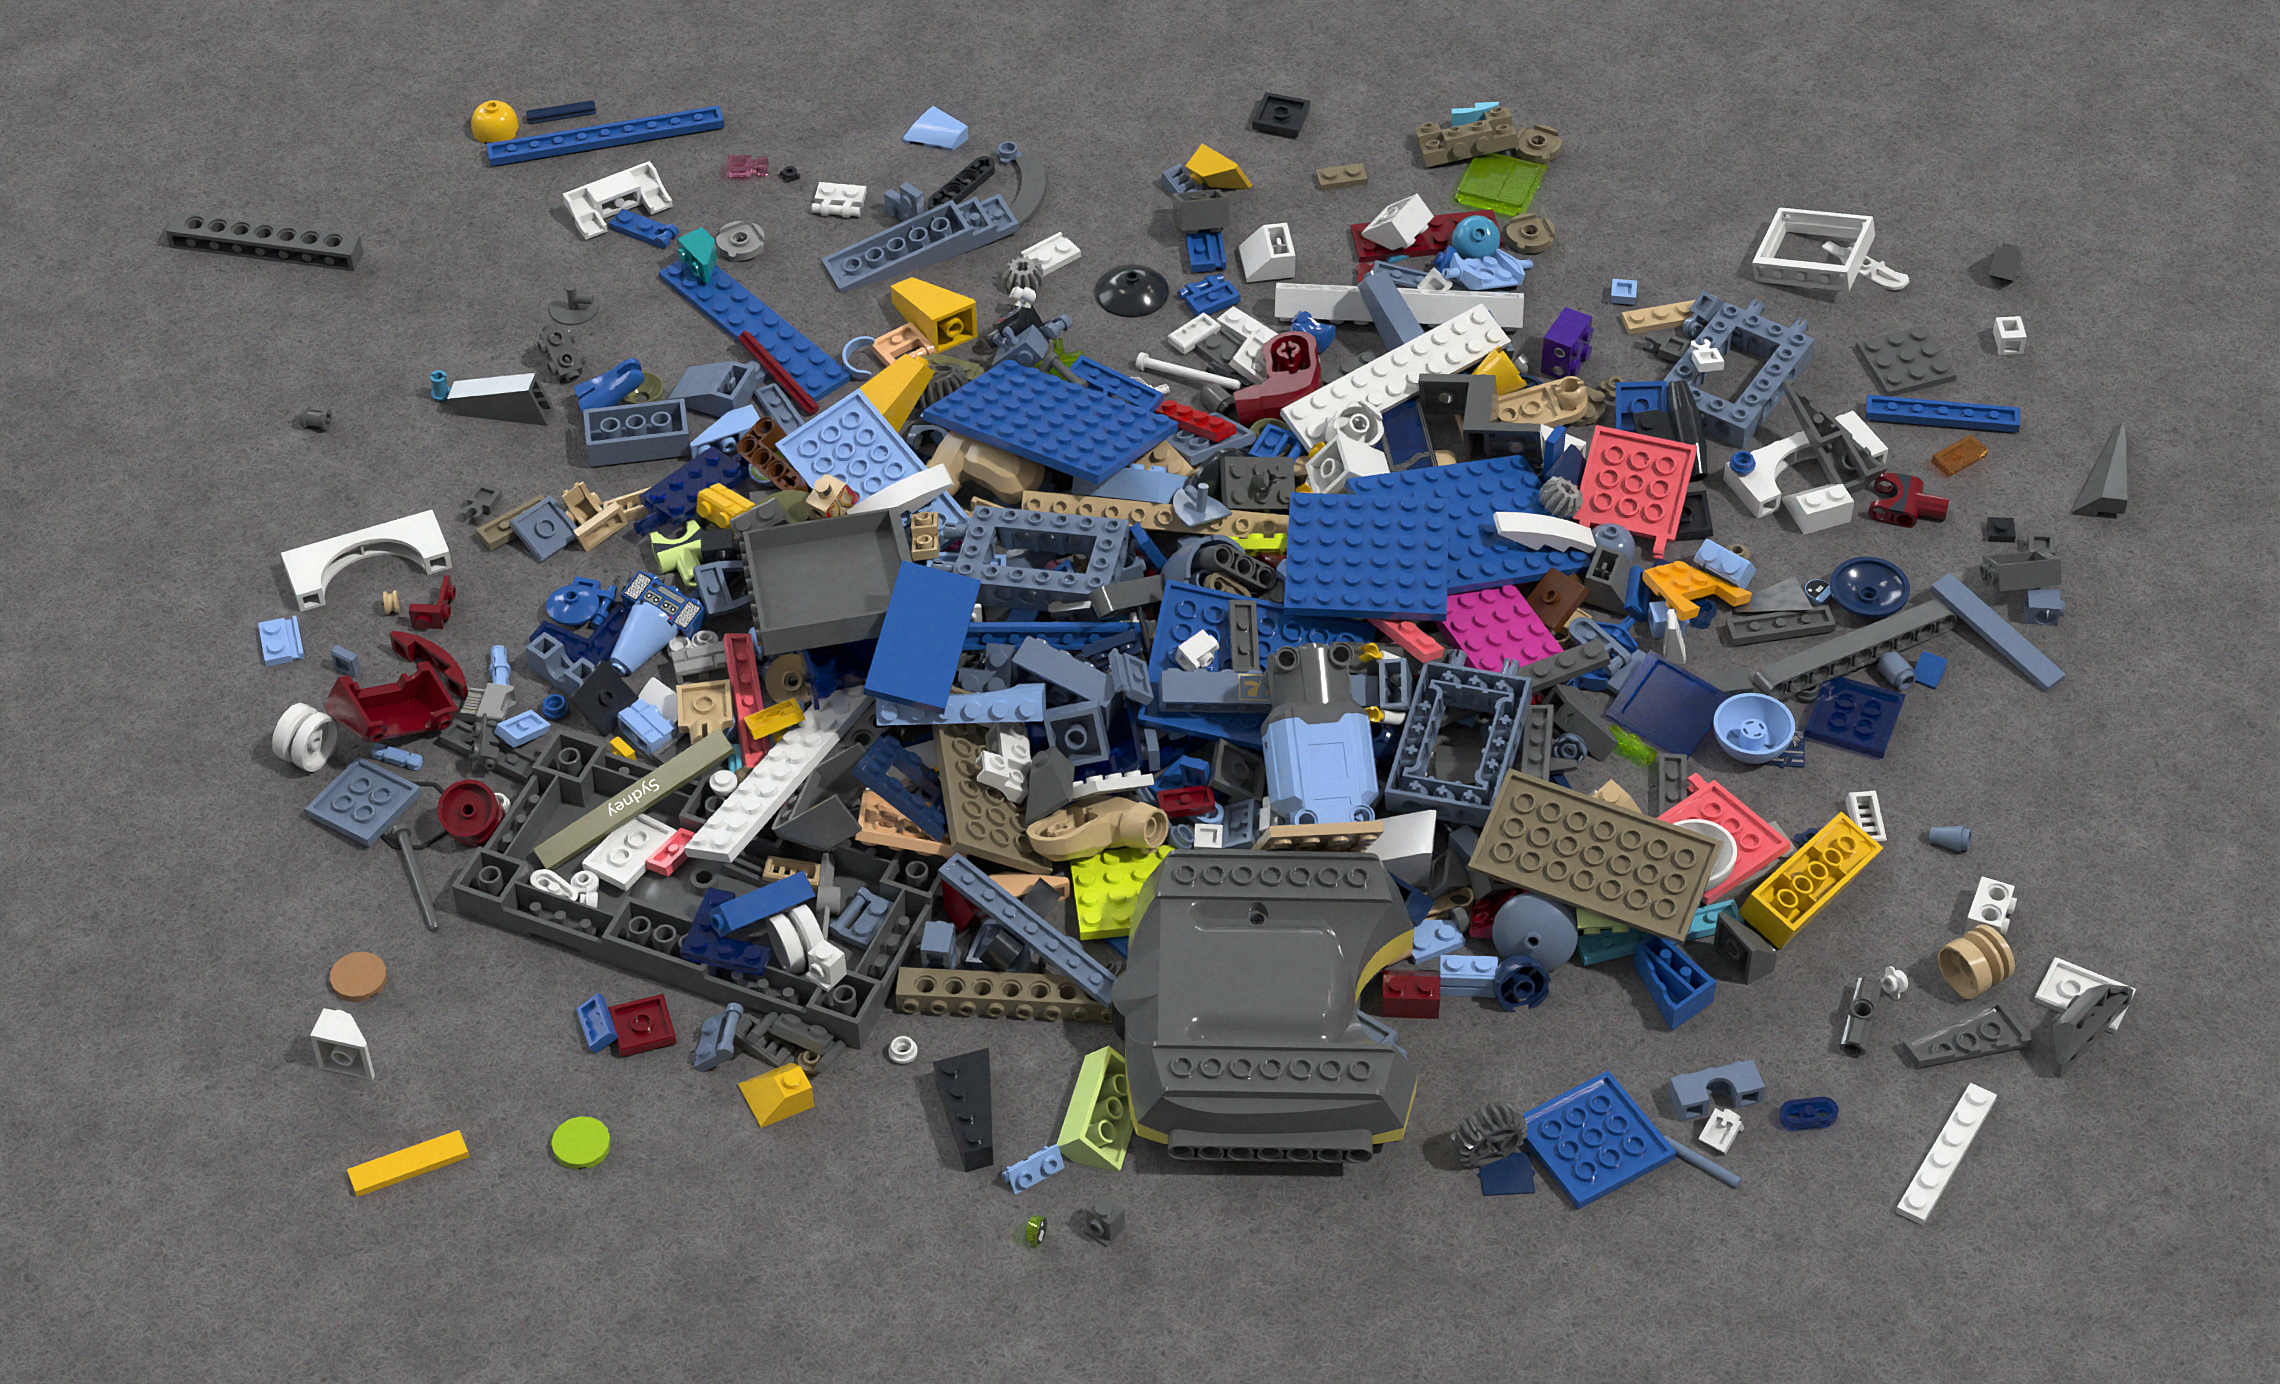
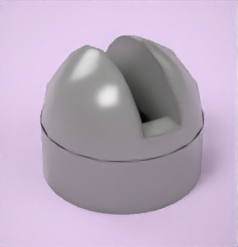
(1522, 364)

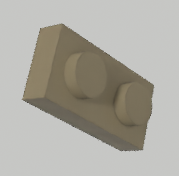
(1341, 176)

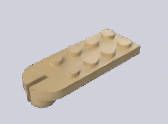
(1545, 404)

